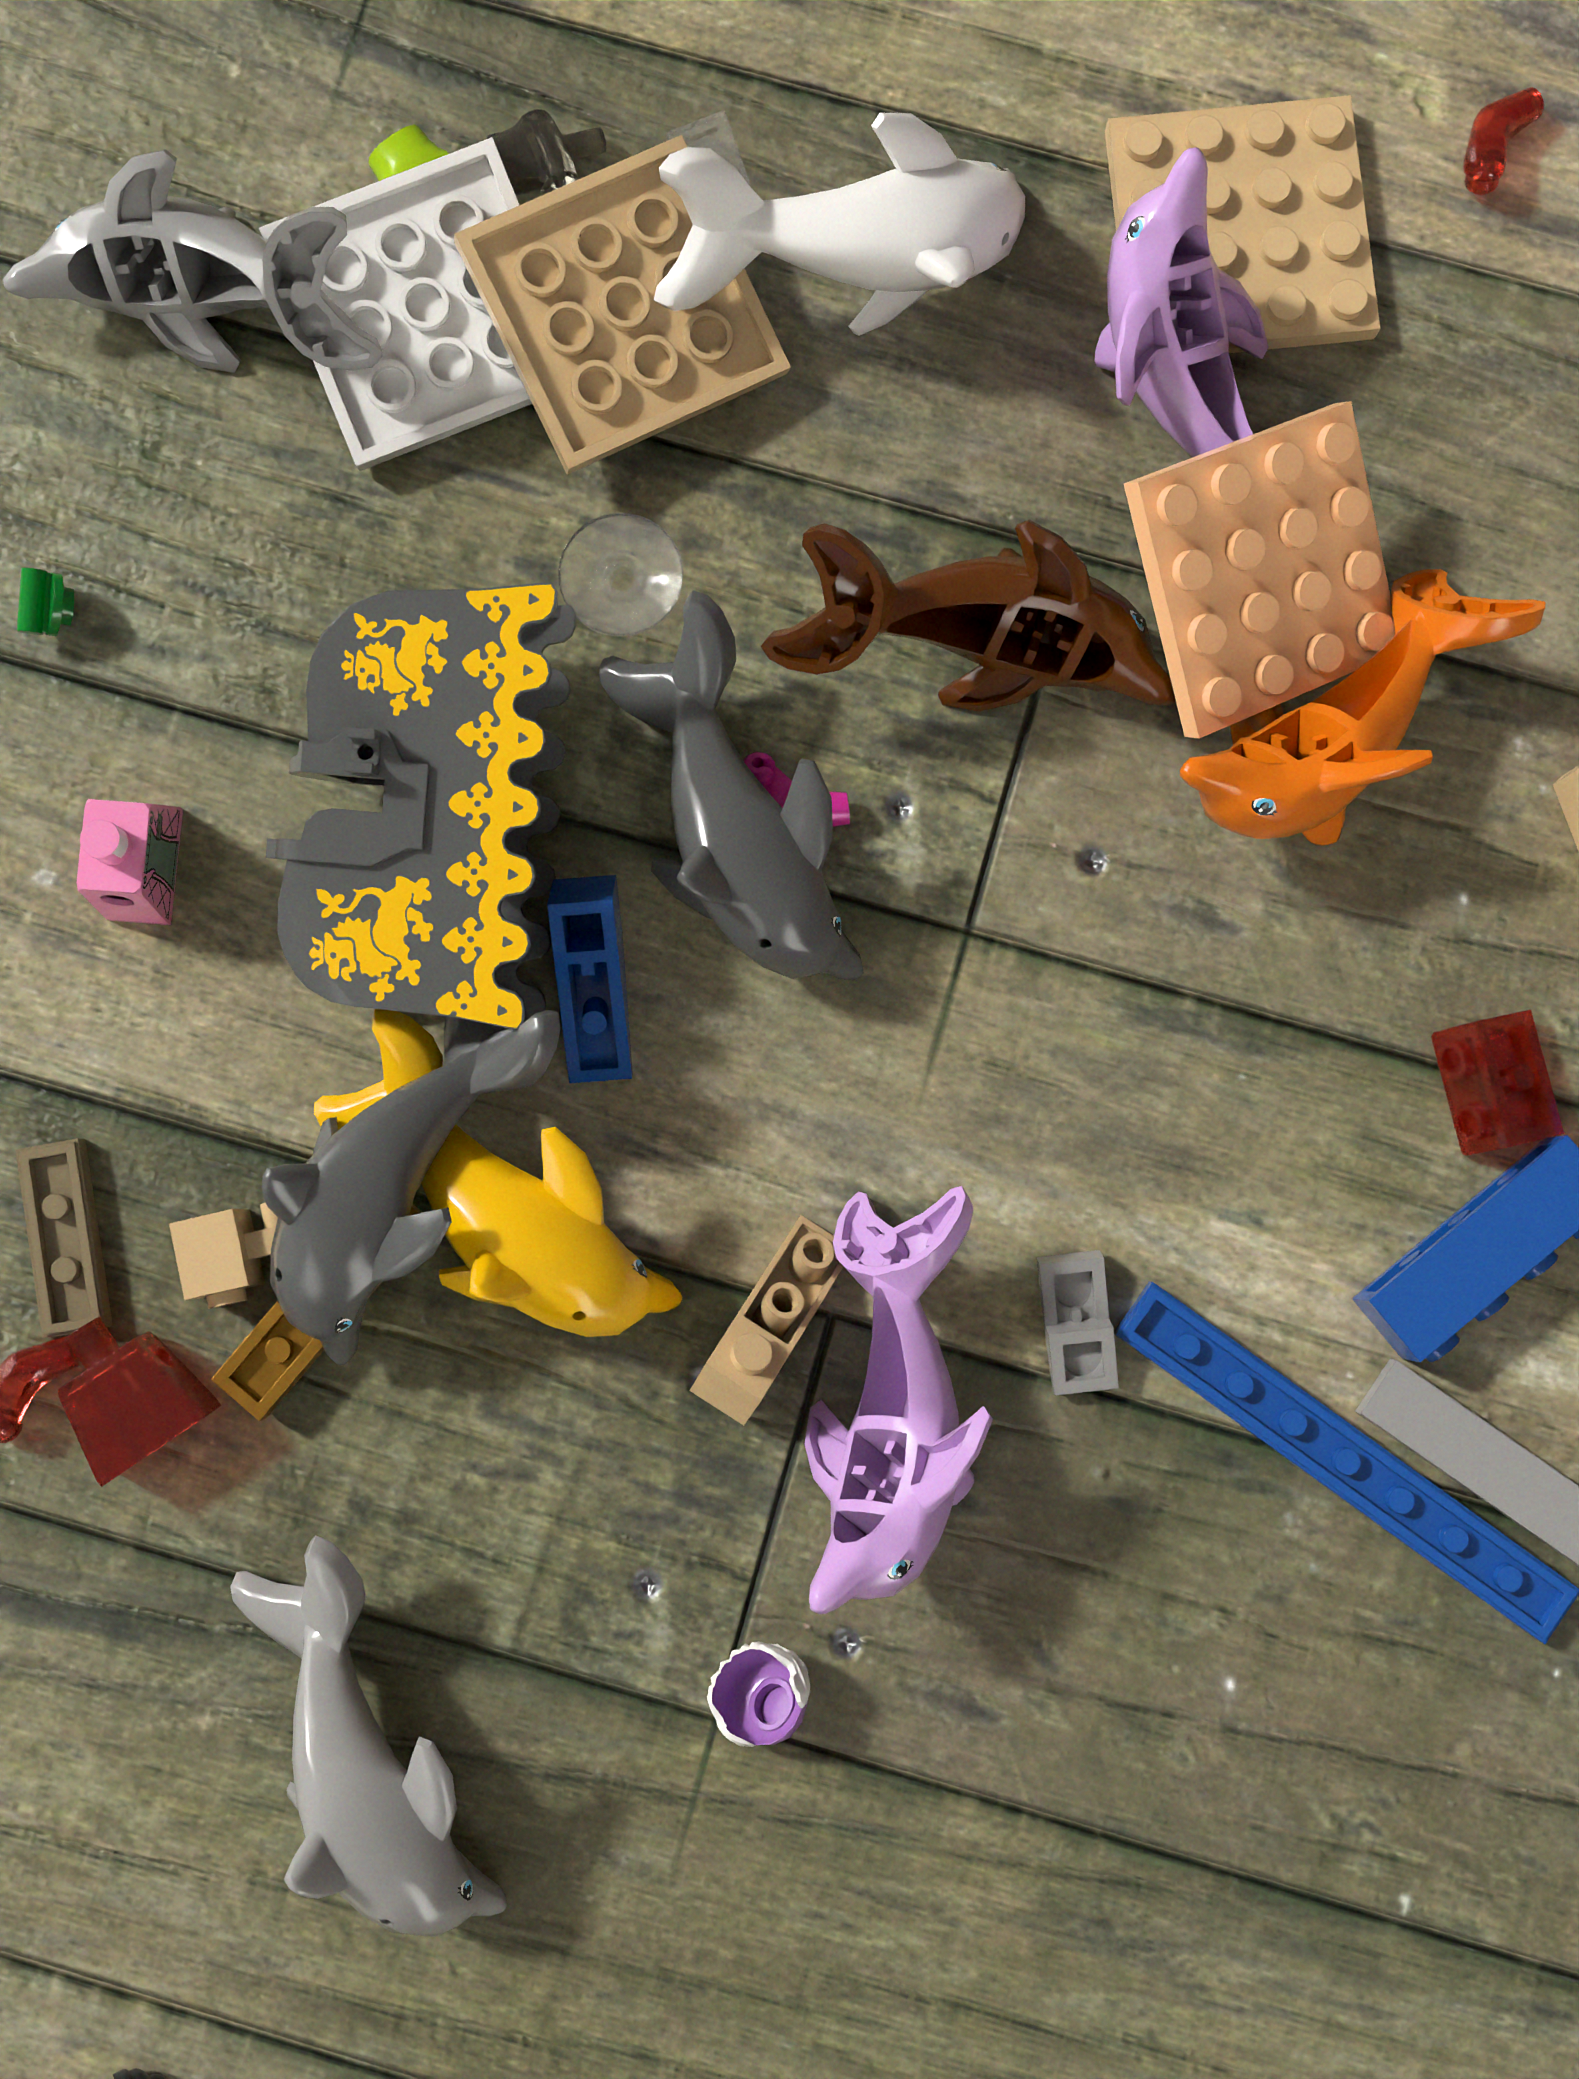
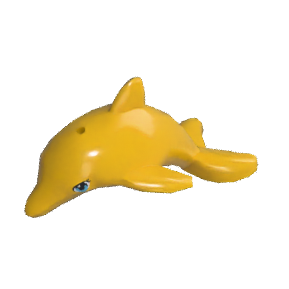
(519, 1235)

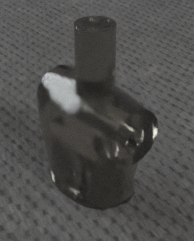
(540, 156)

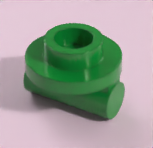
(43, 602)

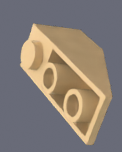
(770, 1322)

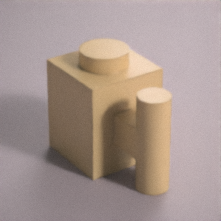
(222, 1254)

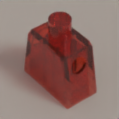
(128, 1398)

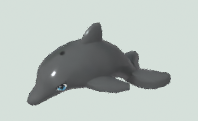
(740, 851)
(350, 1205)

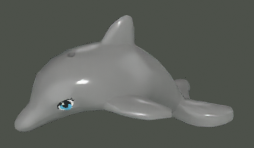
(190, 262)
(364, 1818)

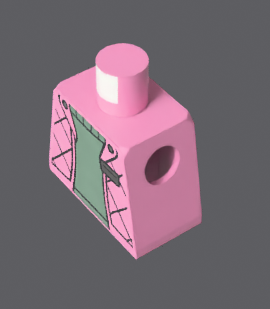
(131, 855)

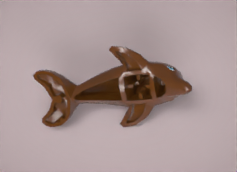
(1014, 615)

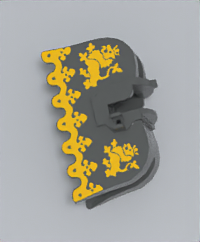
(431, 893)

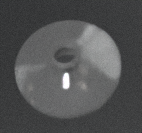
(613, 547)

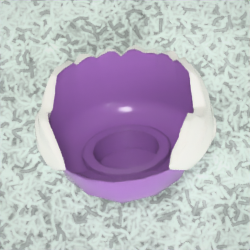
(759, 1694)

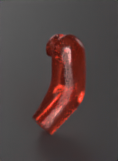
(1490, 135)
(24, 1375)

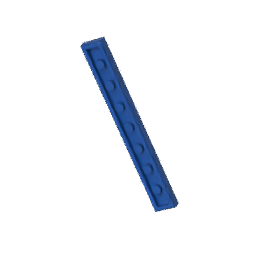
(1347, 1462)

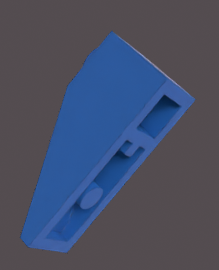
(591, 977)

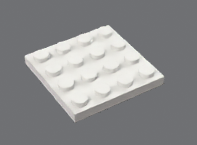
(413, 293)

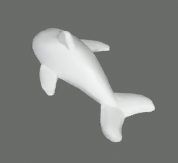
(893, 233)

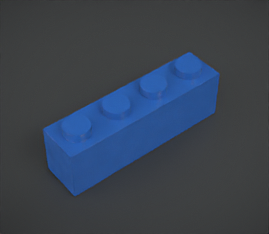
(1478, 1254)

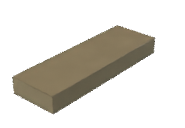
(63, 1236)

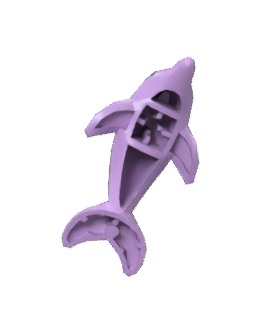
(1177, 315)
(905, 1449)

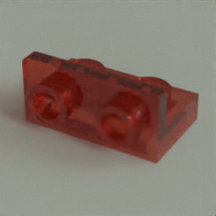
(1497, 1083)

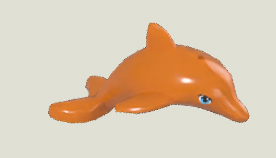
(1311, 763)

